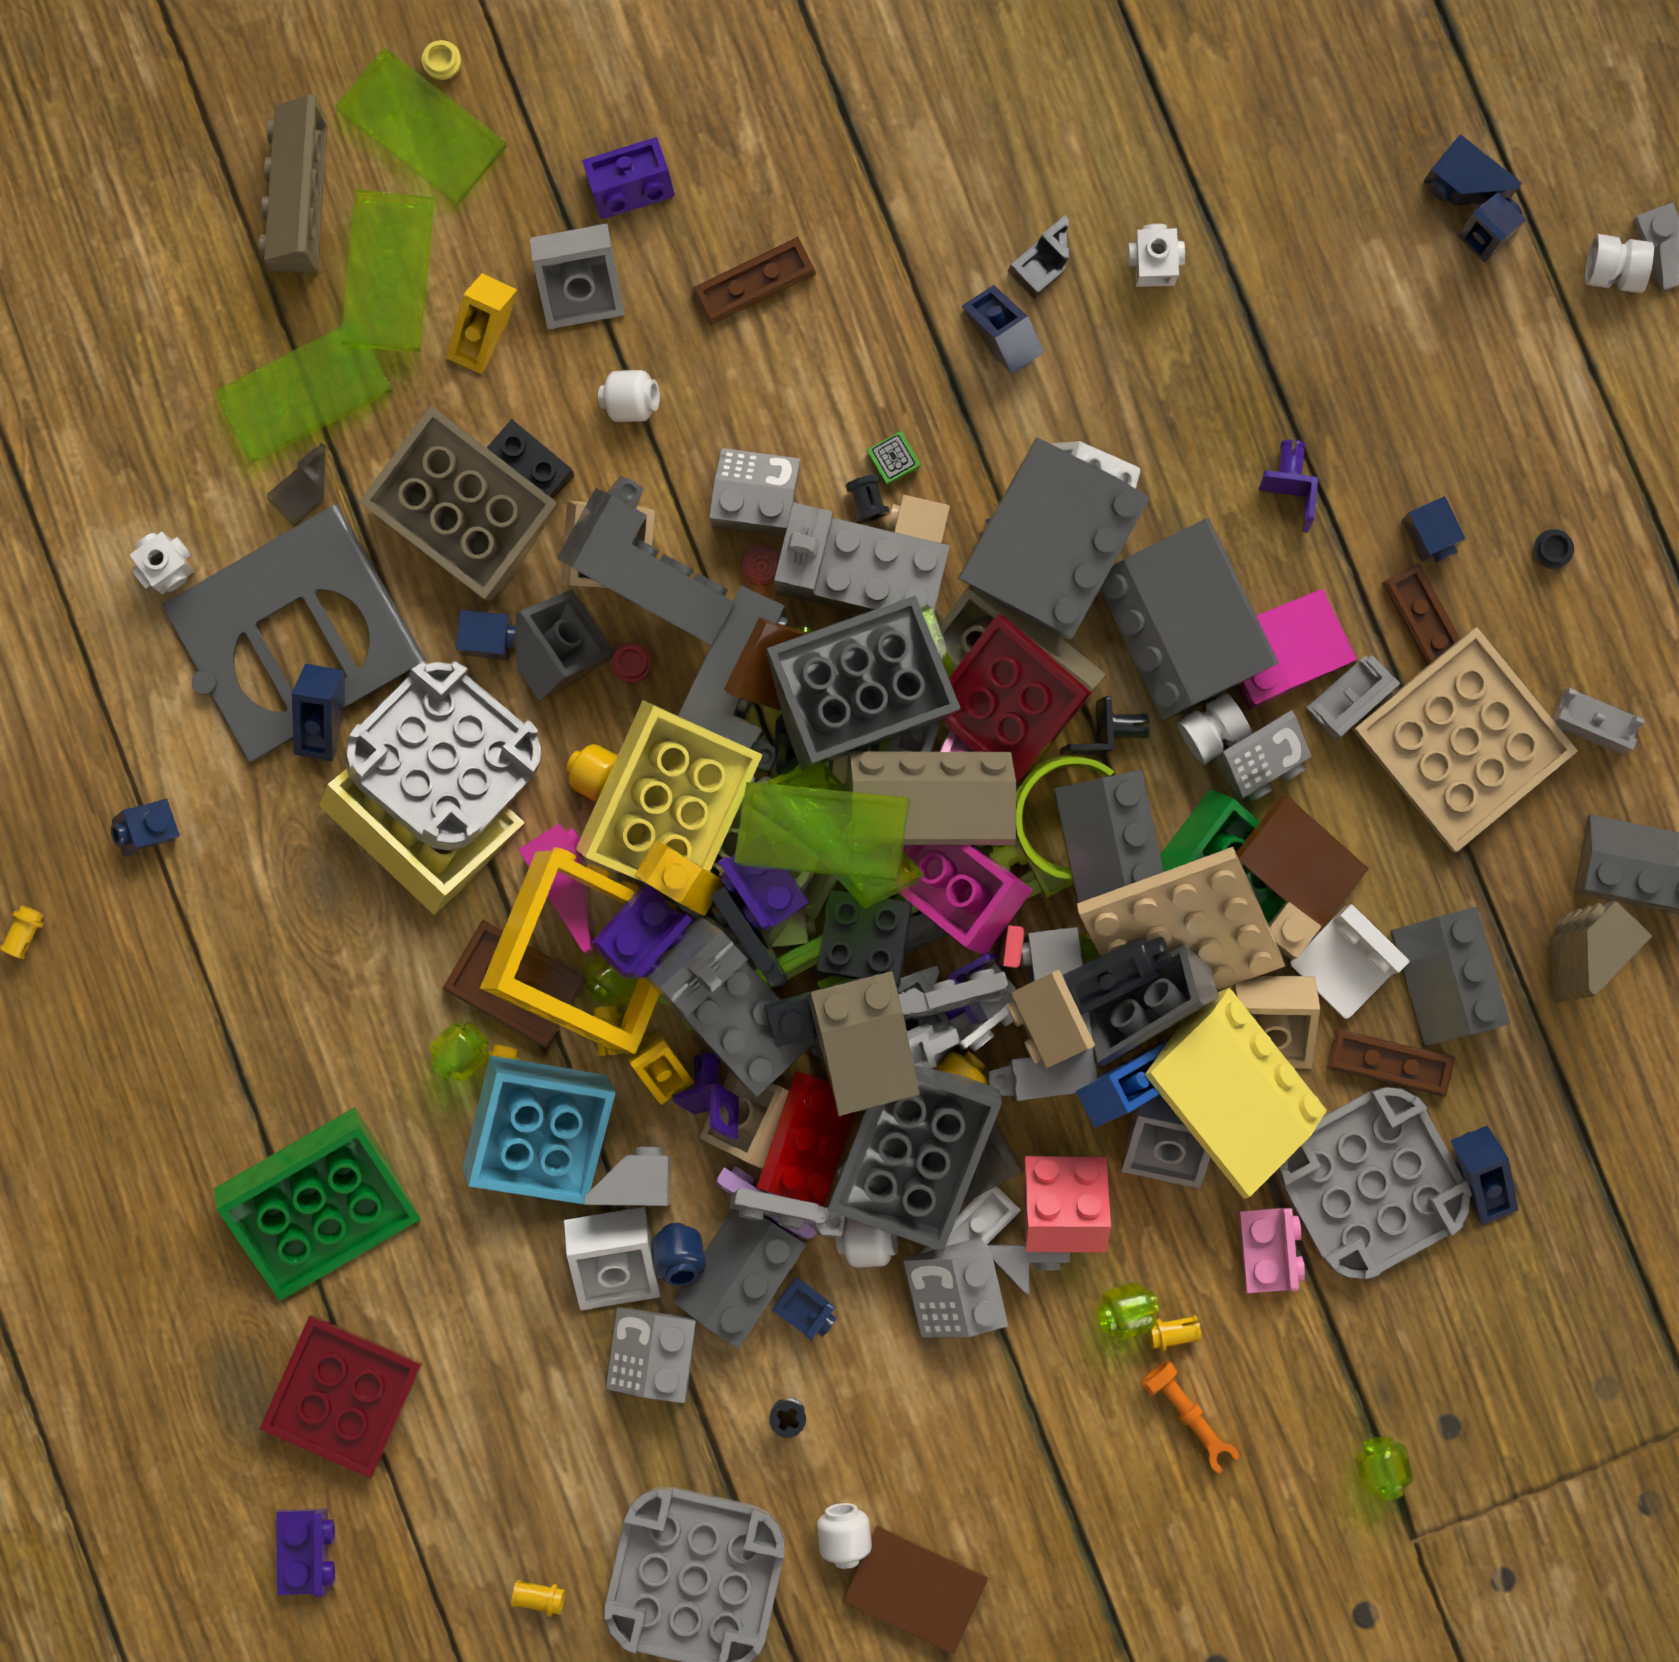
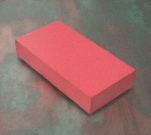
(1011, 946)

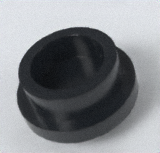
(1553, 549)

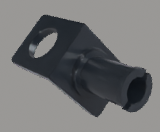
(1110, 727)

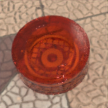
(760, 565)

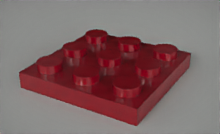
(1012, 696)
(341, 1396)

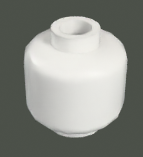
(629, 396)
(866, 1245)
(844, 1535)

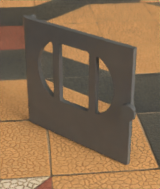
(293, 566)

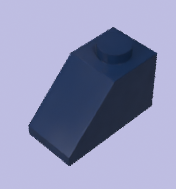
(1469, 176)
(1492, 226)
(1004, 329)
(317, 711)
(1488, 1174)

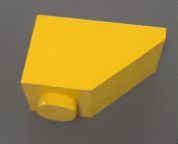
(480, 322)
(679, 878)
(660, 1068)

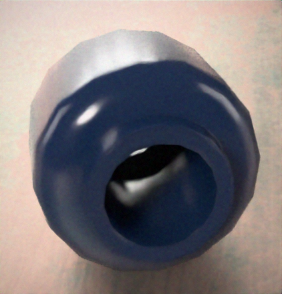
(678, 1254)

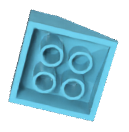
(538, 1130)

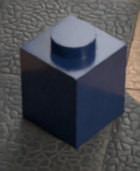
(1434, 530)
(485, 635)

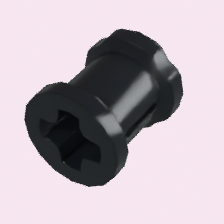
(867, 499)
(790, 1430)

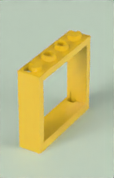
(515, 938)

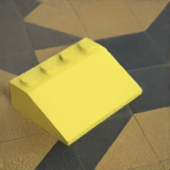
(670, 787)
(426, 872)
(1235, 1092)

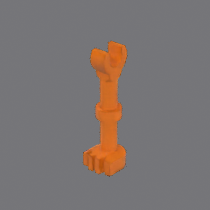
(1190, 1413)

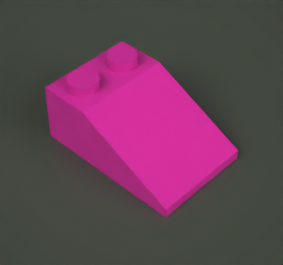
(1306, 644)
(965, 892)
(566, 894)

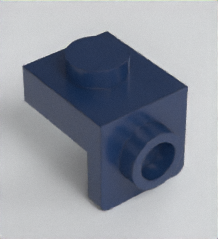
(144, 827)
(805, 1309)

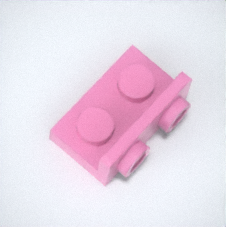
(1270, 1250)

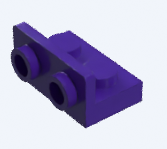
(629, 178)
(769, 893)
(641, 934)
(303, 1552)

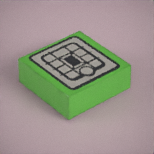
(893, 458)

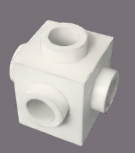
(1156, 256)
(173, 569)

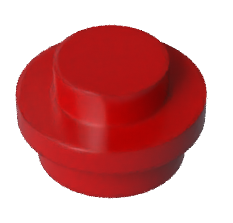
(631, 662)

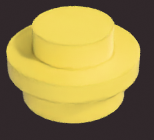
(441, 60)

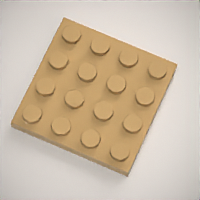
(1464, 740)
(1197, 905)

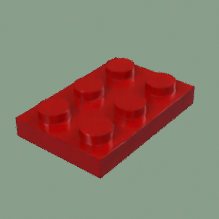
(806, 1142)

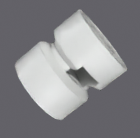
(1619, 263)
(1216, 727)

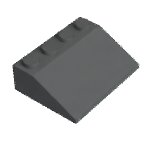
(1054, 538)
(1186, 620)
(860, 683)
(918, 1158)

